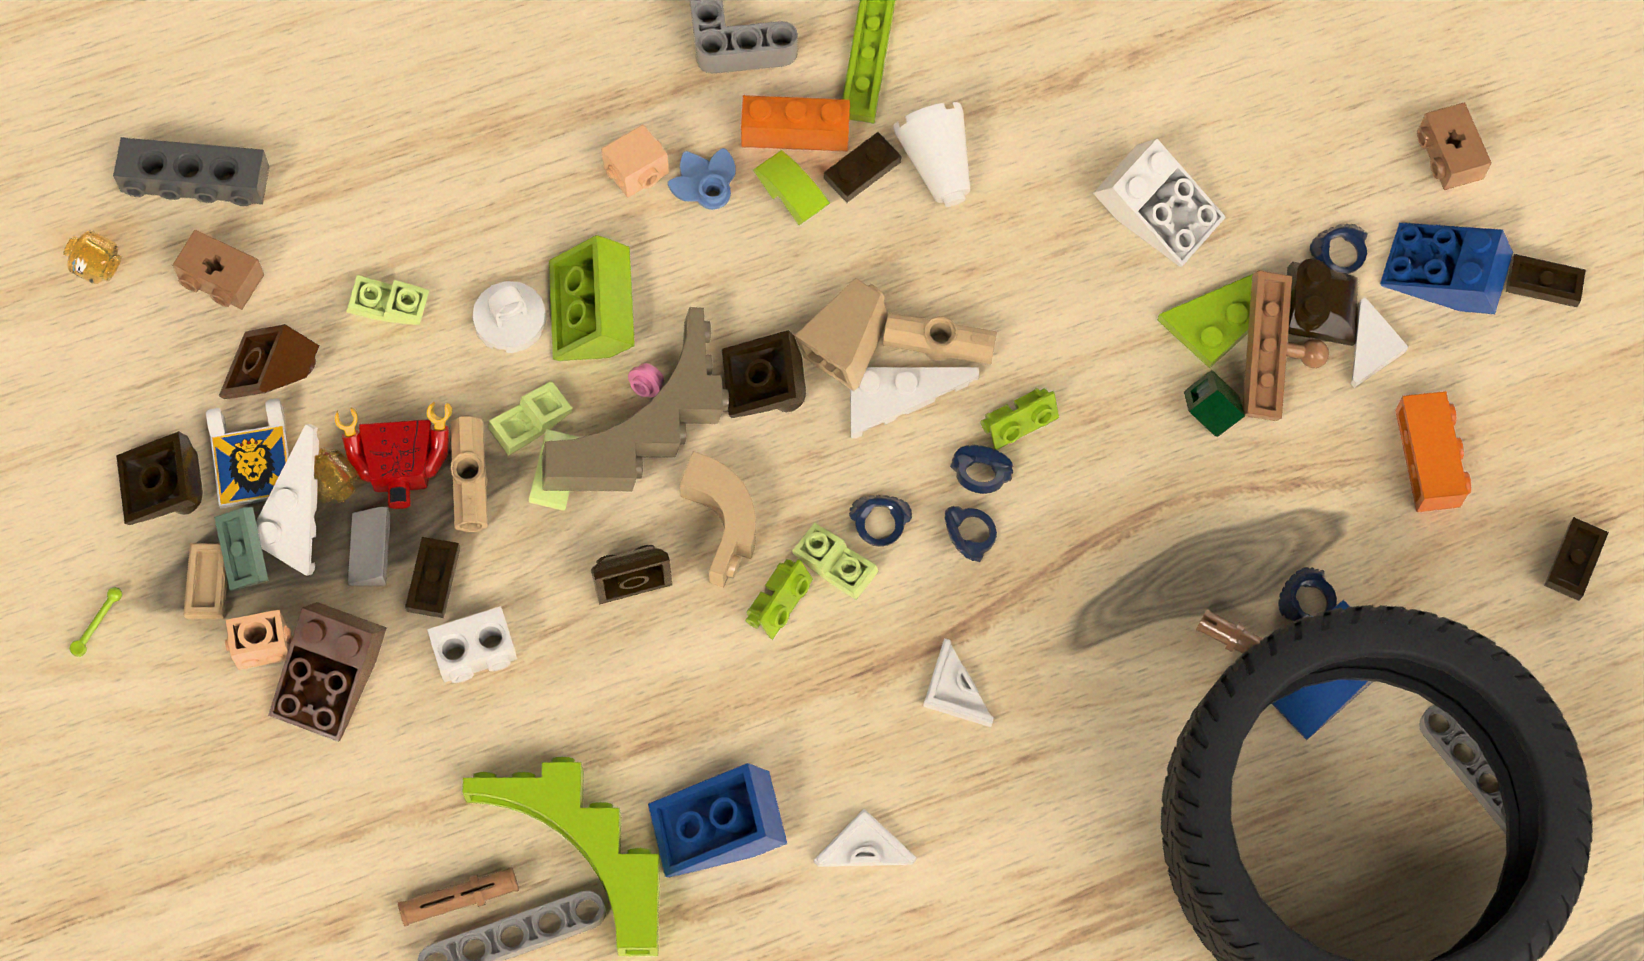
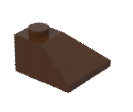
(268, 361)

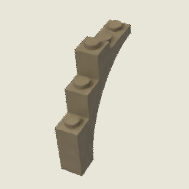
(614, 456)

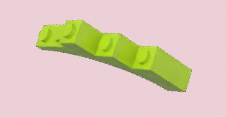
(595, 831)

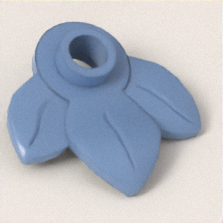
(702, 176)

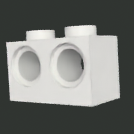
(469, 635)

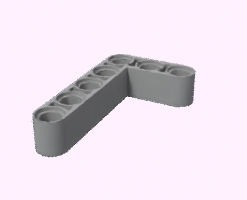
(731, 39)

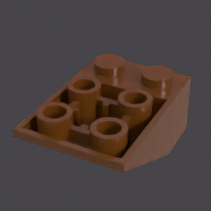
(326, 670)

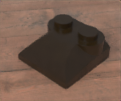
(1322, 302)
(764, 375)
(159, 479)
(631, 573)

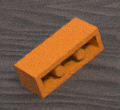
(795, 123)
(1432, 451)

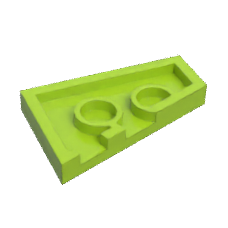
(1212, 321)

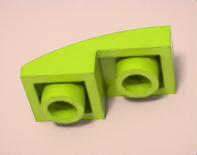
(792, 184)

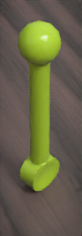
(78, 647)

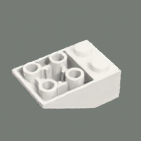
(1159, 202)

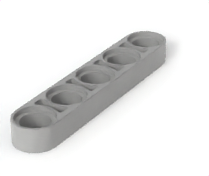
(1466, 772)
(529, 923)

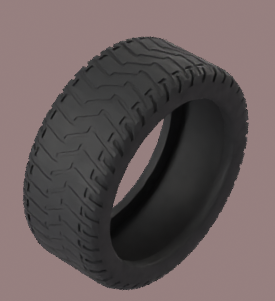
(1454, 669)

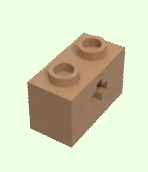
(1453, 146)
(217, 270)

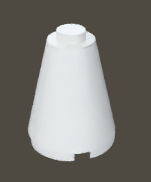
(938, 150)

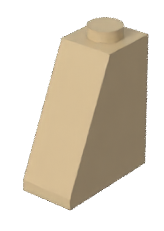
(845, 333)

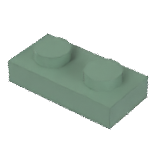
(241, 548)

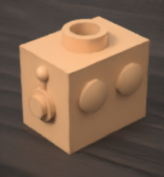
(635, 161)
(258, 639)

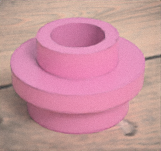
(646, 380)

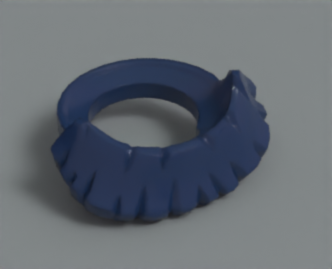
(1351, 233)
(972, 454)
(898, 509)
(971, 550)
(1305, 577)

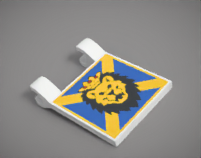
(248, 460)

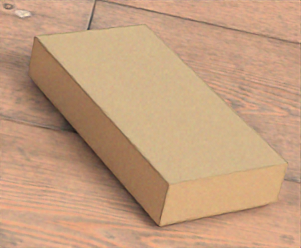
(205, 582)

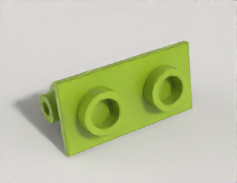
(1032, 413)
(789, 584)

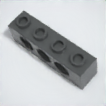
(212, 162)

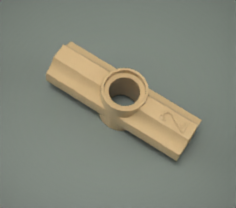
(917, 334)
(471, 493)

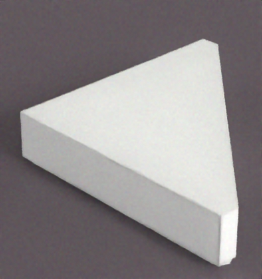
(1374, 344)
(954, 691)
(864, 844)

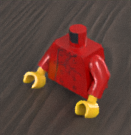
(397, 454)

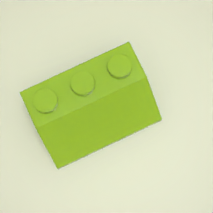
(591, 301)

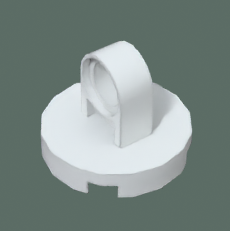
(509, 316)

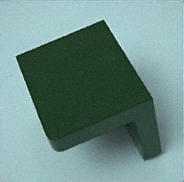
(1214, 403)

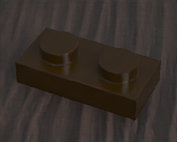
(862, 167)
(1545, 280)
(1576, 559)
(432, 577)

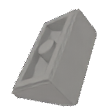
(369, 547)

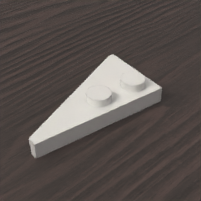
(902, 390)
(288, 515)

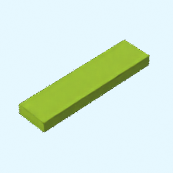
(868, 58)

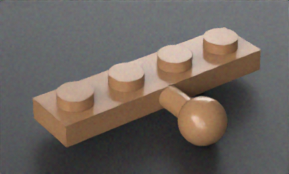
(1270, 346)

